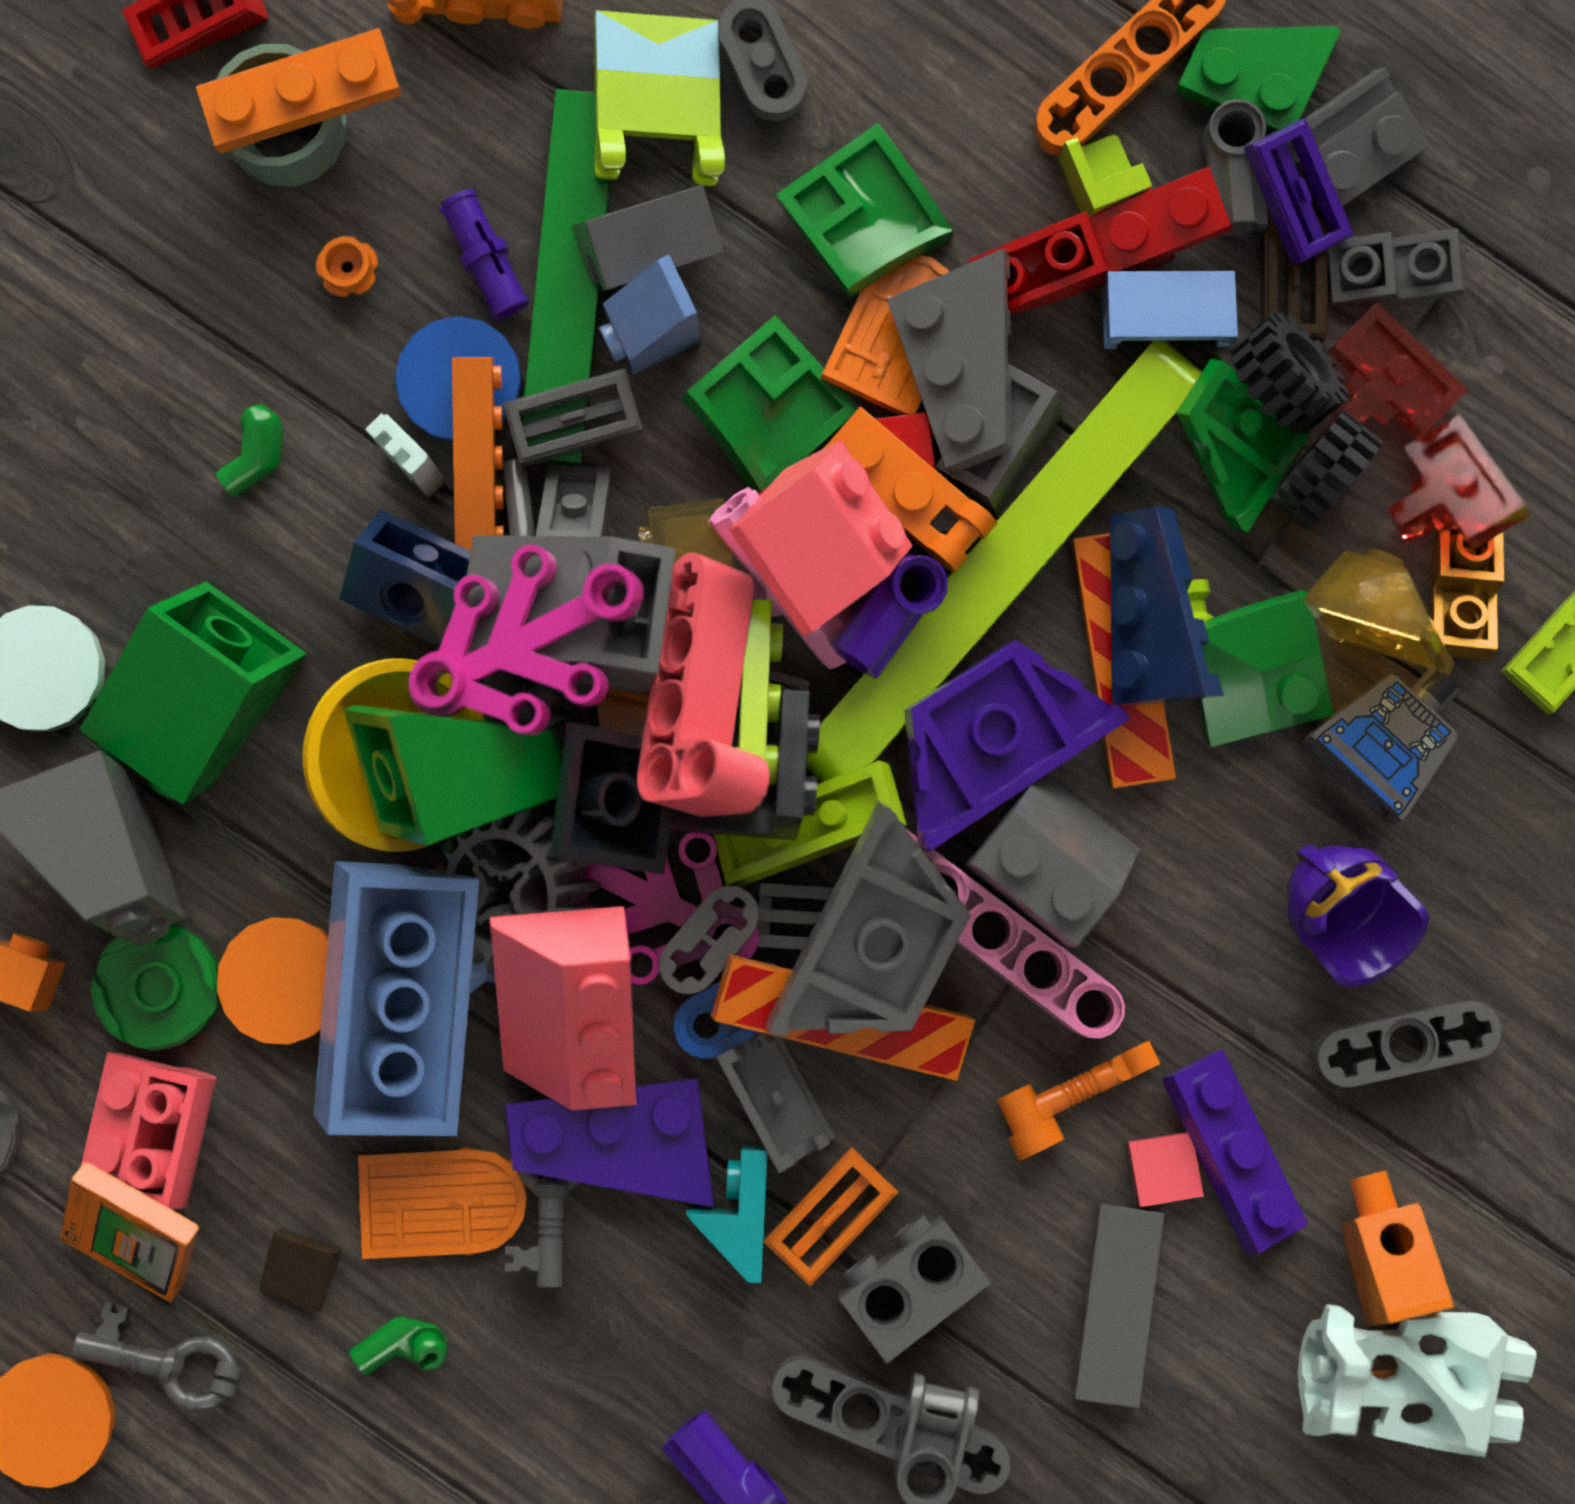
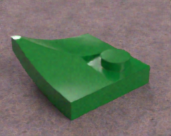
(864, 211)
(768, 404)
(1266, 669)

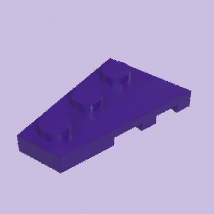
(632, 1148)

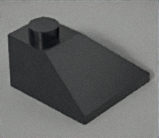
(600, 807)

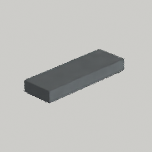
(1118, 1305)

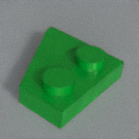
(1259, 65)
(1236, 443)

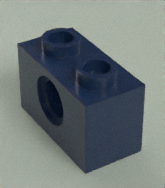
(405, 576)

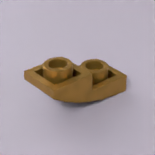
(1466, 594)

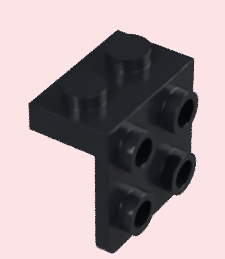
(794, 792)

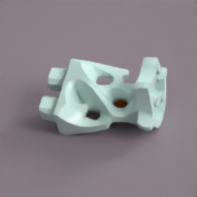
(1456, 1384)

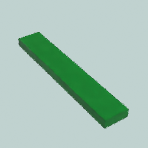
(564, 295)

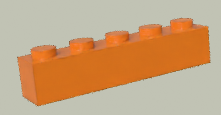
(475, 448)

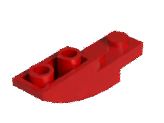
(1124, 237)

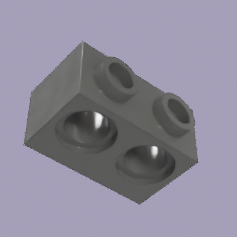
(923, 1299)

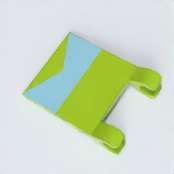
(657, 82)

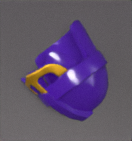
(1353, 913)

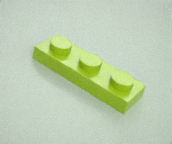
(757, 698)
(838, 822)

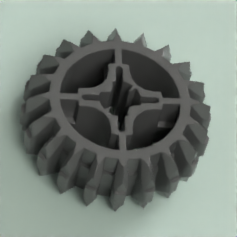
(505, 876)

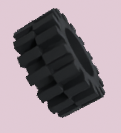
(1289, 373)
(1326, 470)

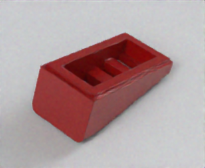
(204, 31)

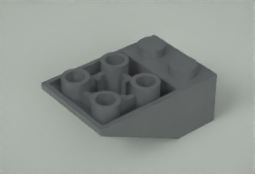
(622, 649)

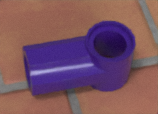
(886, 618)
(717, 1465)

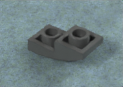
(1397, 268)

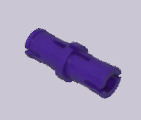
(484, 254)

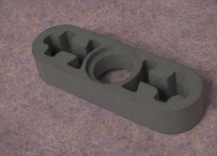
(1448, 1017)

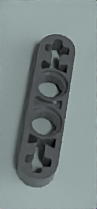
(886, 1432)

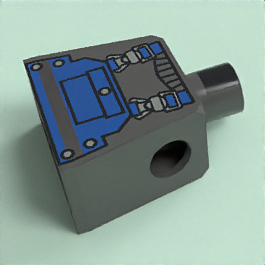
(1388, 741)

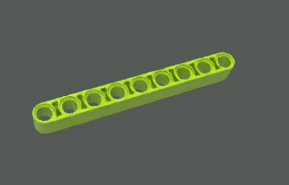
(1008, 558)

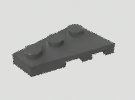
(959, 357)

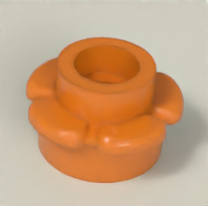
(345, 250)

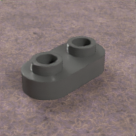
(765, 61)

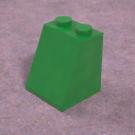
(190, 690)
(449, 773)

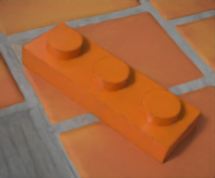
(298, 91)

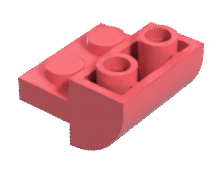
(150, 1126)

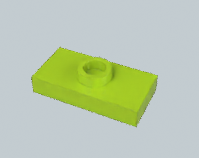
(1547, 661)

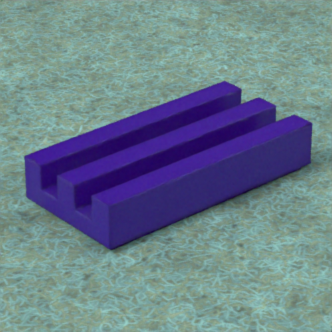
(1289, 195)

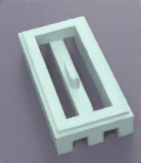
(406, 454)

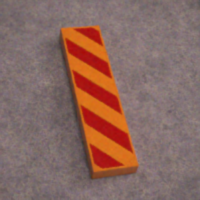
(1140, 747)
(932, 1047)

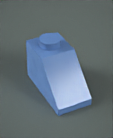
(650, 318)

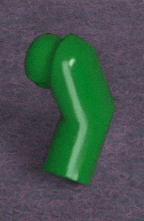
(260, 450)
(401, 1338)

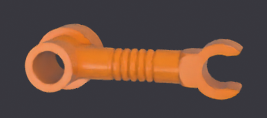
(1032, 1115)

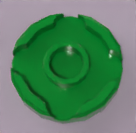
(156, 990)

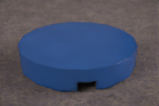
(426, 370)

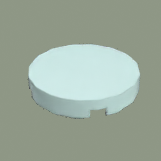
(47, 668)

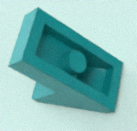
(740, 1231)

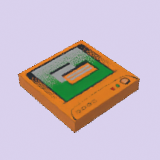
(128, 1231)

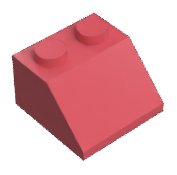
(821, 536)

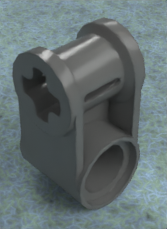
(934, 1436)

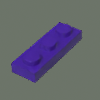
(1234, 1152)

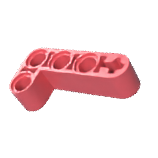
(695, 697)

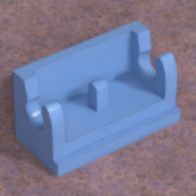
(1169, 307)

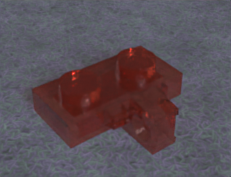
(1393, 374)
(1456, 488)

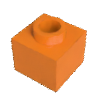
(27, 973)

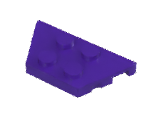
(995, 736)

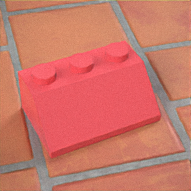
(567, 1005)

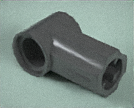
(1231, 166)

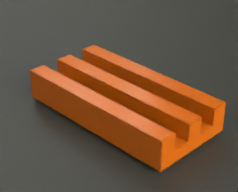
(792, 1255)

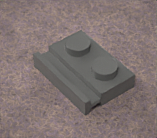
(1363, 135)

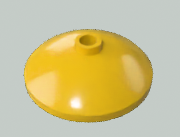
(331, 758)

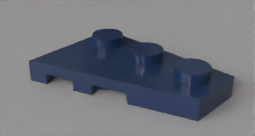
(1152, 623)

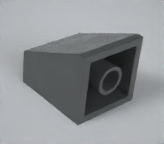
(95, 845)
(1054, 861)

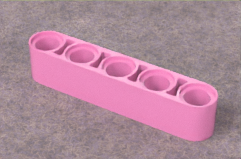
(1020, 942)

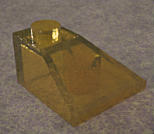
(1378, 608)

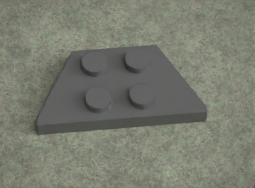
(874, 940)

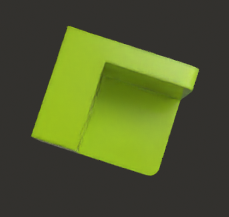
(1101, 174)

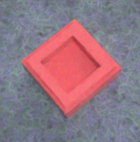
(1164, 1169)

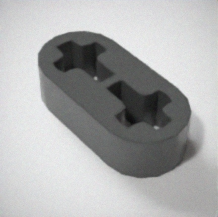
(697, 928)

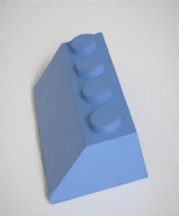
(395, 1000)

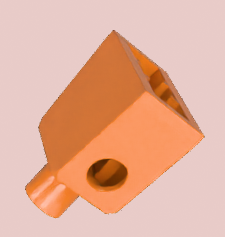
(1395, 1283)

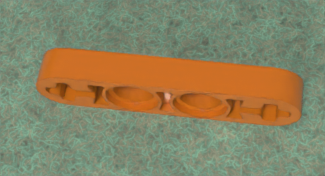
(1133, 64)

